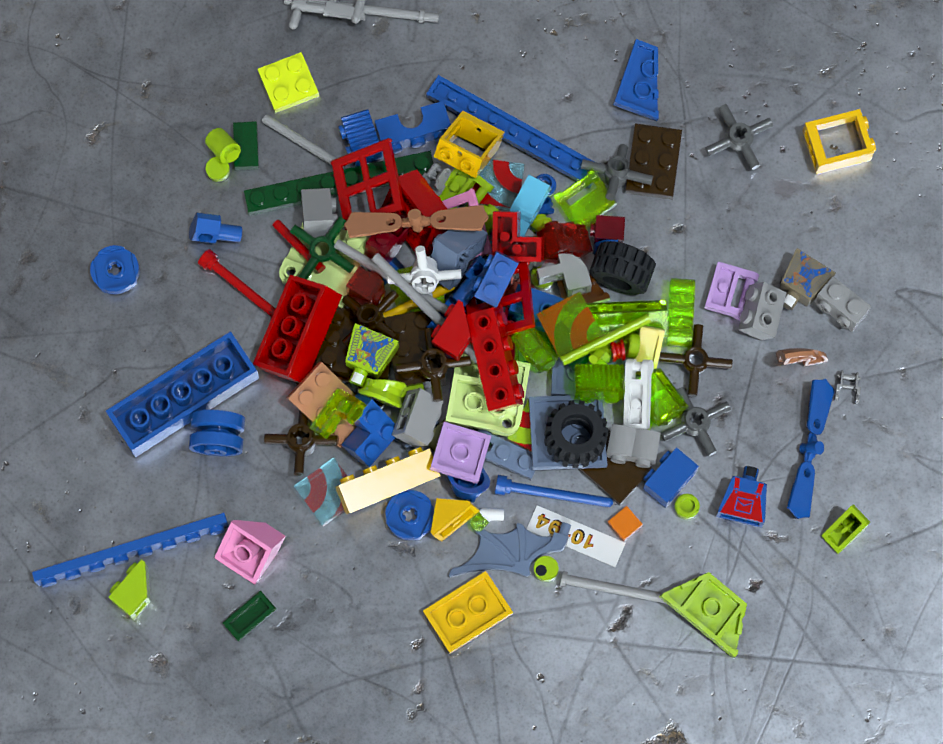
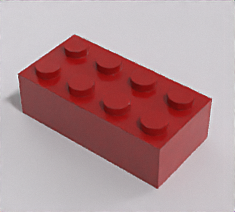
(297, 329)

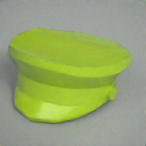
(384, 391)

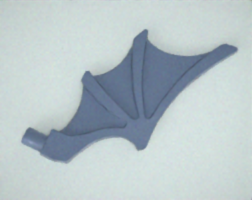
(512, 550)

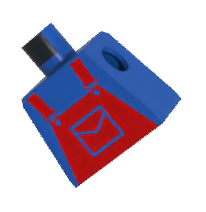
(745, 499)

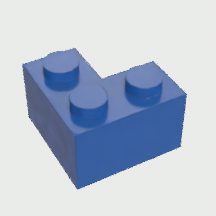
(371, 434)

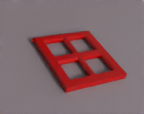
(368, 183)
(524, 295)

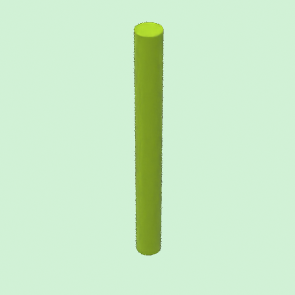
(605, 339)

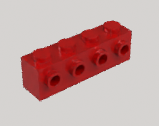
(495, 359)

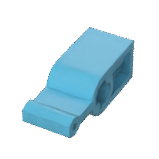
(530, 201)

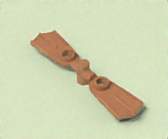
(464, 218)

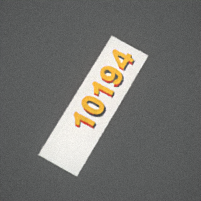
(580, 536)

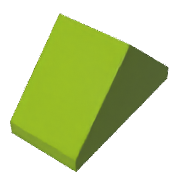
(846, 529)

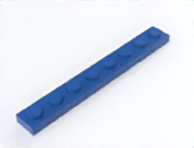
(516, 132)
(120, 554)

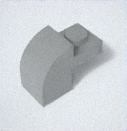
(570, 270)

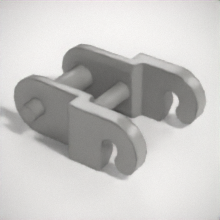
(440, 180)
(849, 377)

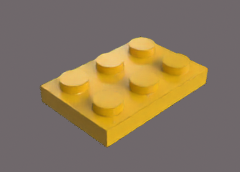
(467, 612)

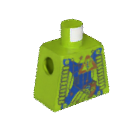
(369, 354)

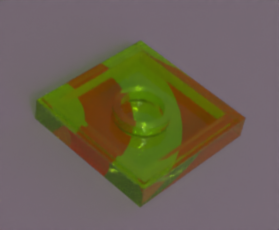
(569, 324)

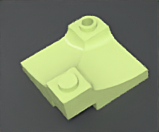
(333, 275)
(468, 403)

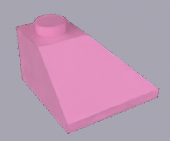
(249, 548)

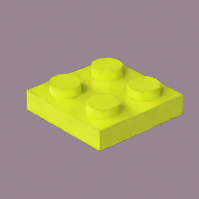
(288, 82)

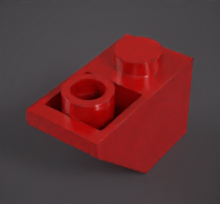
(454, 333)

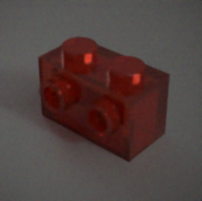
(566, 239)
(366, 287)

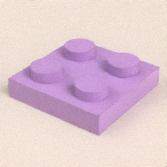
(460, 452)

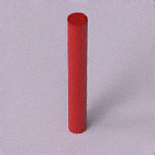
(296, 244)

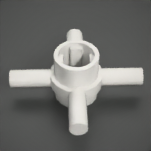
(425, 274)

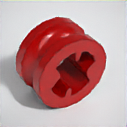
(618, 350)

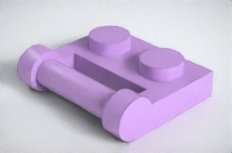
(724, 286)

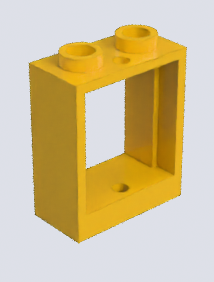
(466, 128)
(816, 151)

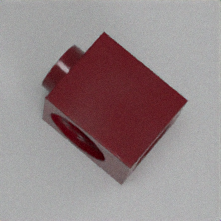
(608, 228)

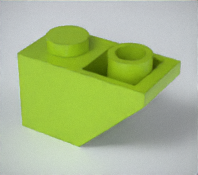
(134, 591)

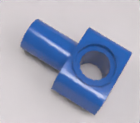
(209, 229)
(465, 291)

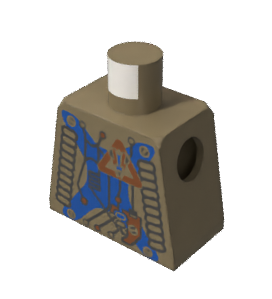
(804, 279)

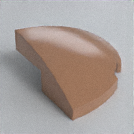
(795, 355)

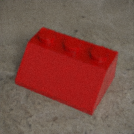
(420, 196)

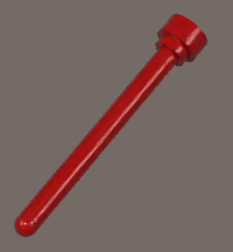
(210, 261)

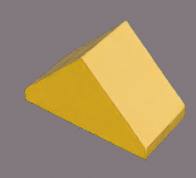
(450, 516)

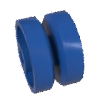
(217, 433)

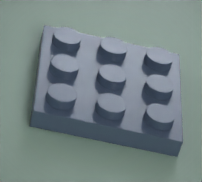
(539, 411)

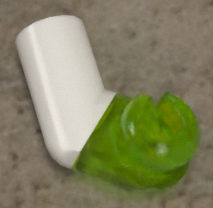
(484, 516)

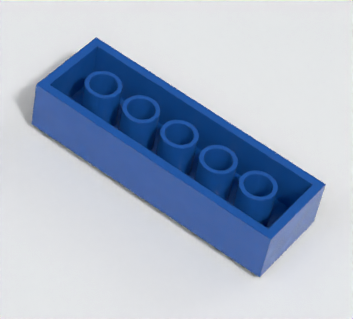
(189, 387)

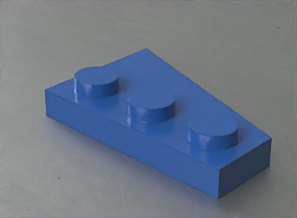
(639, 82)

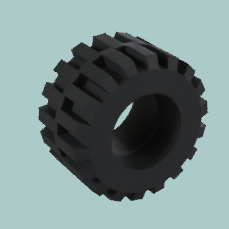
(622, 267)
(579, 415)

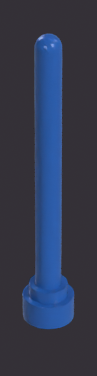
(506, 485)

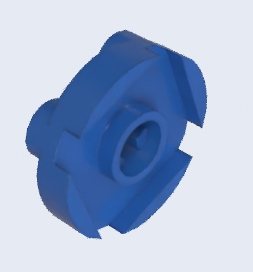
(103, 263)
(397, 521)

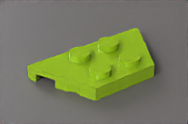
(710, 609)

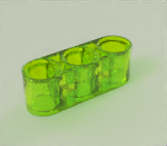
(681, 312)

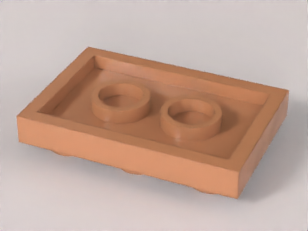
(314, 393)

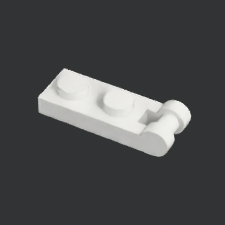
(637, 394)

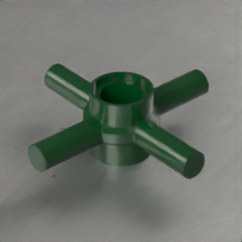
(313, 242)

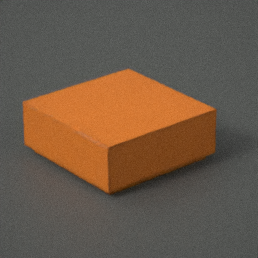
(625, 523)

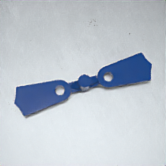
(802, 489)

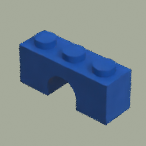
(433, 126)

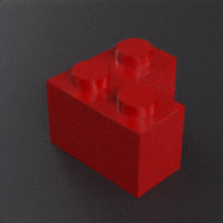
(508, 241)

